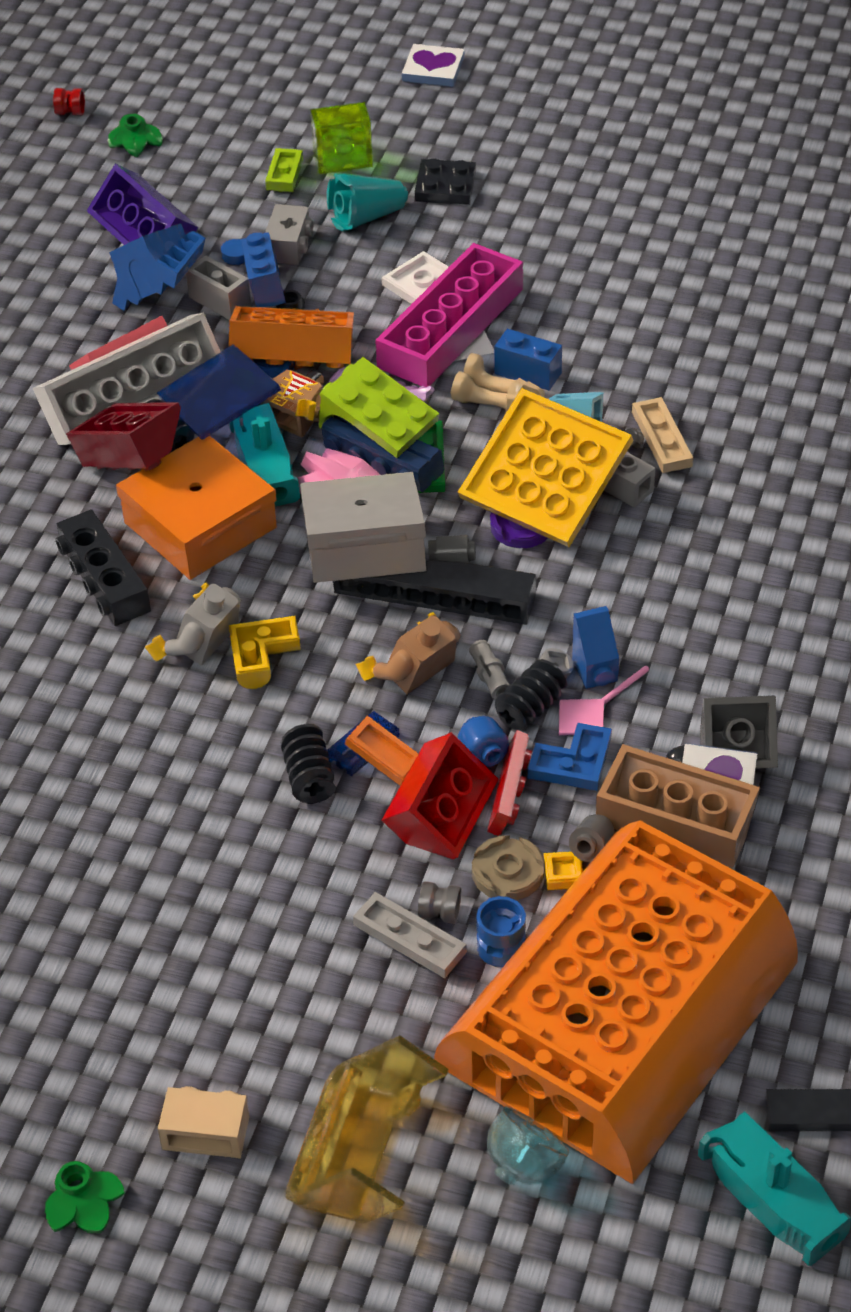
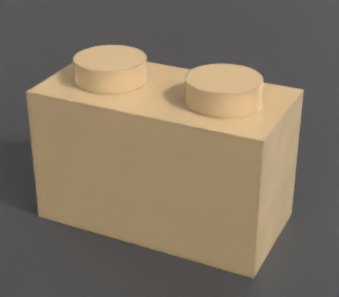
(204, 1122)

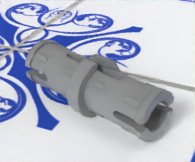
(489, 667)

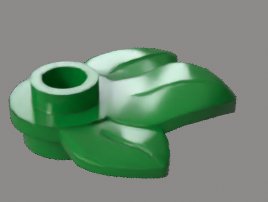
(134, 135)
(84, 1203)

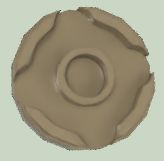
(507, 867)

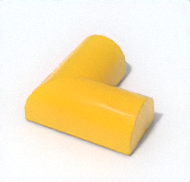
(257, 640)

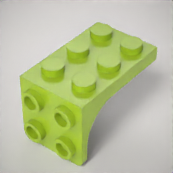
(377, 407)

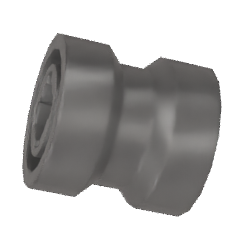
(438, 900)

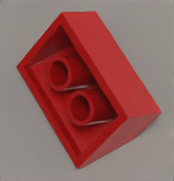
(440, 797)

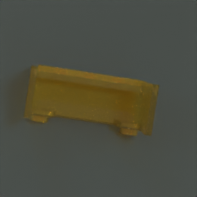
(353, 1128)

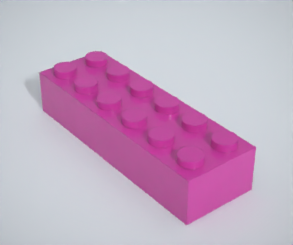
(449, 315)

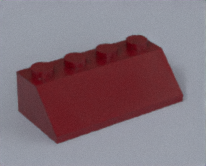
(127, 435)

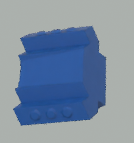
(153, 263)

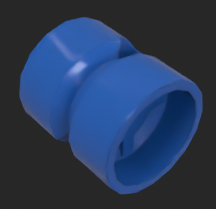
(500, 929)

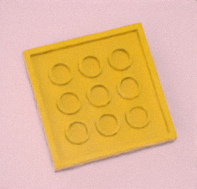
(545, 467)

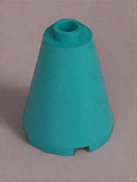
(363, 199)

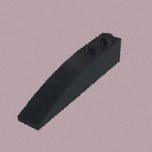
(454, 589)

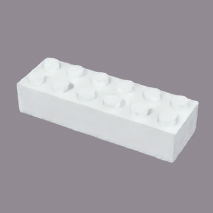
(126, 374)

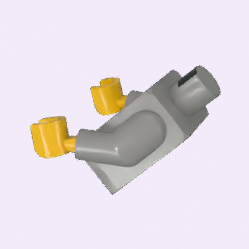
(202, 626)

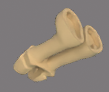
(483, 388)

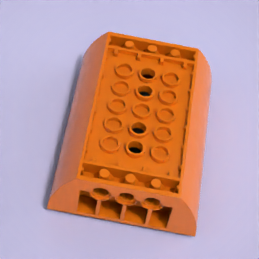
(670, 1009)

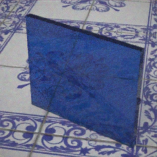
(219, 391)

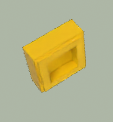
(561, 869)

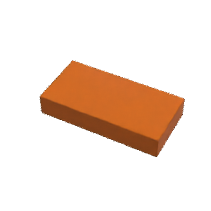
(382, 749)

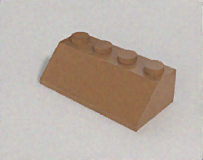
(679, 800)

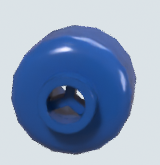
(484, 739)

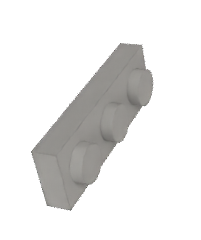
(410, 934)

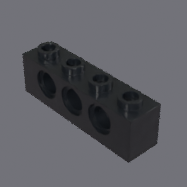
(102, 568)

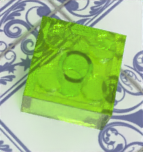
(341, 138)

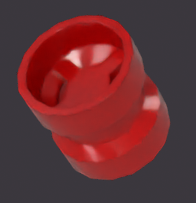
(69, 101)

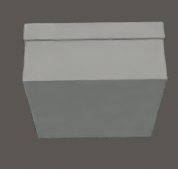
(364, 527)

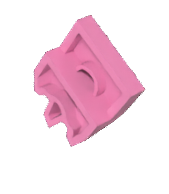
(333, 466)

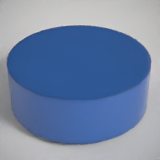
(232, 252)

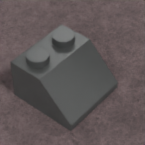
(742, 725)

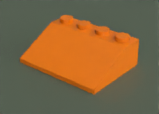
(293, 335)

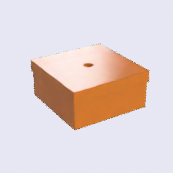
(198, 506)

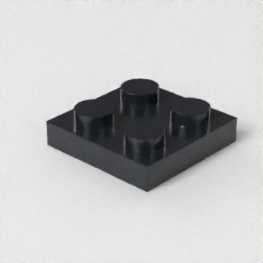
(445, 181)

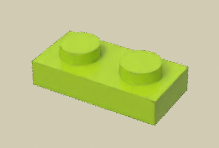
(284, 170)

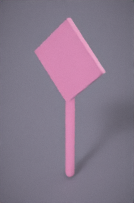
(590, 710)

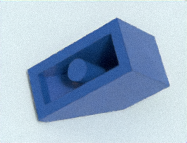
(595, 647)

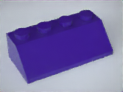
(133, 207)

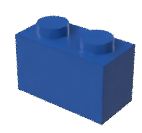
(528, 358)

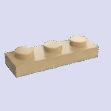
(662, 435)

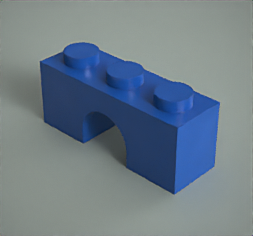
(262, 270)

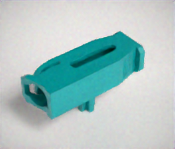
(265, 452)
(775, 1187)

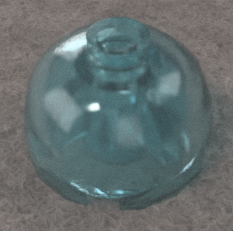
(523, 1150)

